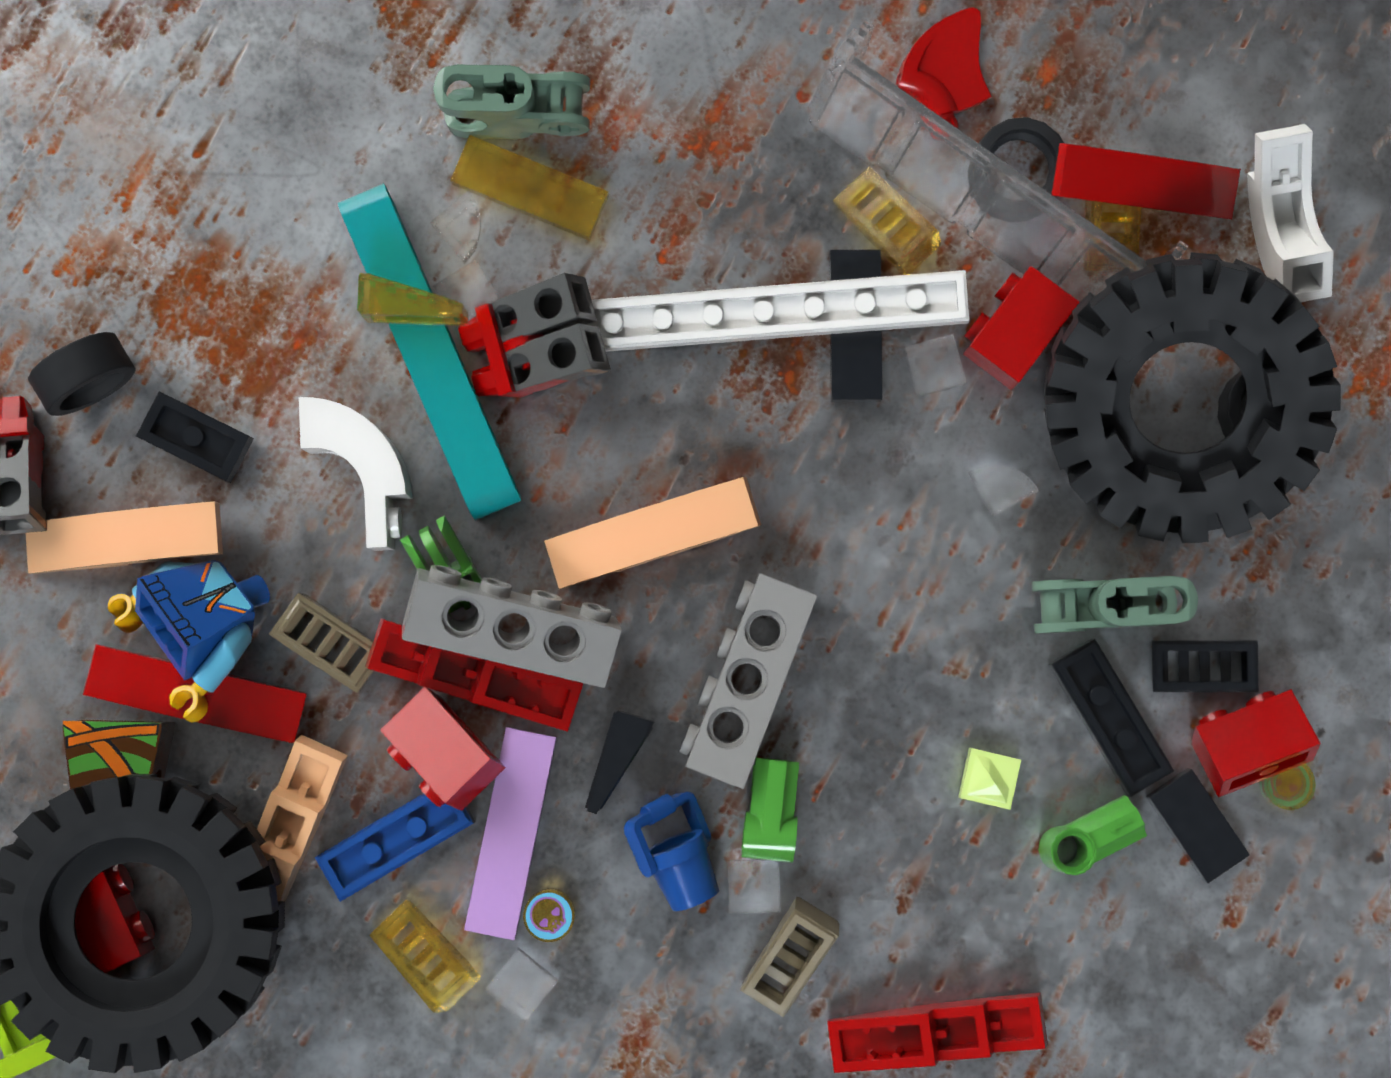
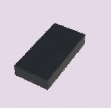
(1197, 825)

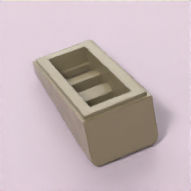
(291, 617)
(815, 921)

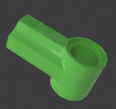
(771, 822)
(1095, 836)

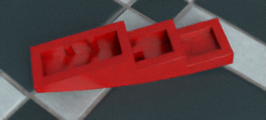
(1145, 181)
(480, 681)
(235, 704)
(937, 1033)

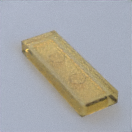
(529, 187)

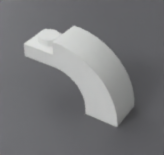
(1284, 213)
(346, 433)

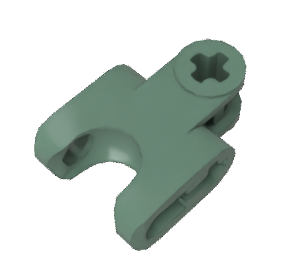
(511, 102)
(1081, 604)

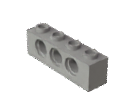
(582, 660)
(734, 759)

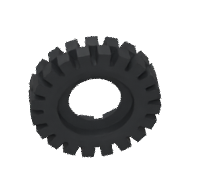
(1249, 471)
(229, 941)

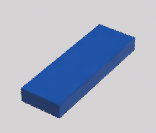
(390, 844)

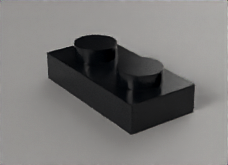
(194, 437)

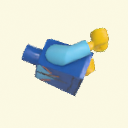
(197, 620)

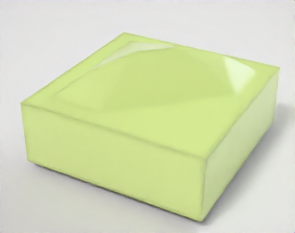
(989, 778)

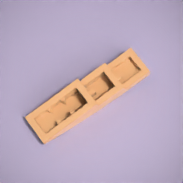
(653, 532)
(126, 538)
(298, 807)

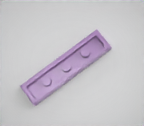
(510, 834)

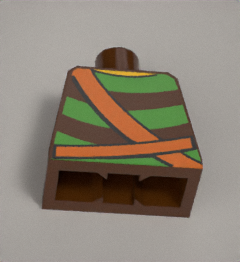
(115, 749)

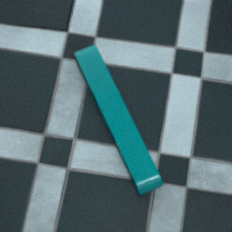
(432, 359)

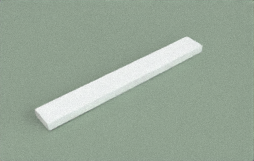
(783, 311)

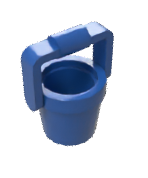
(680, 862)

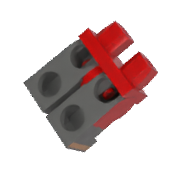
(536, 338)
(20, 469)

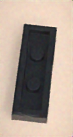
(855, 355)
(1111, 717)

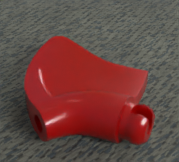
(945, 66)

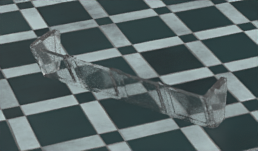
(962, 177)

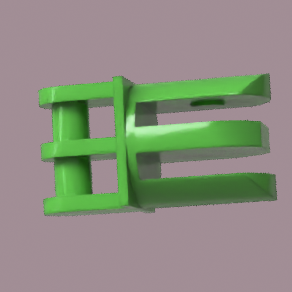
(463, 564)

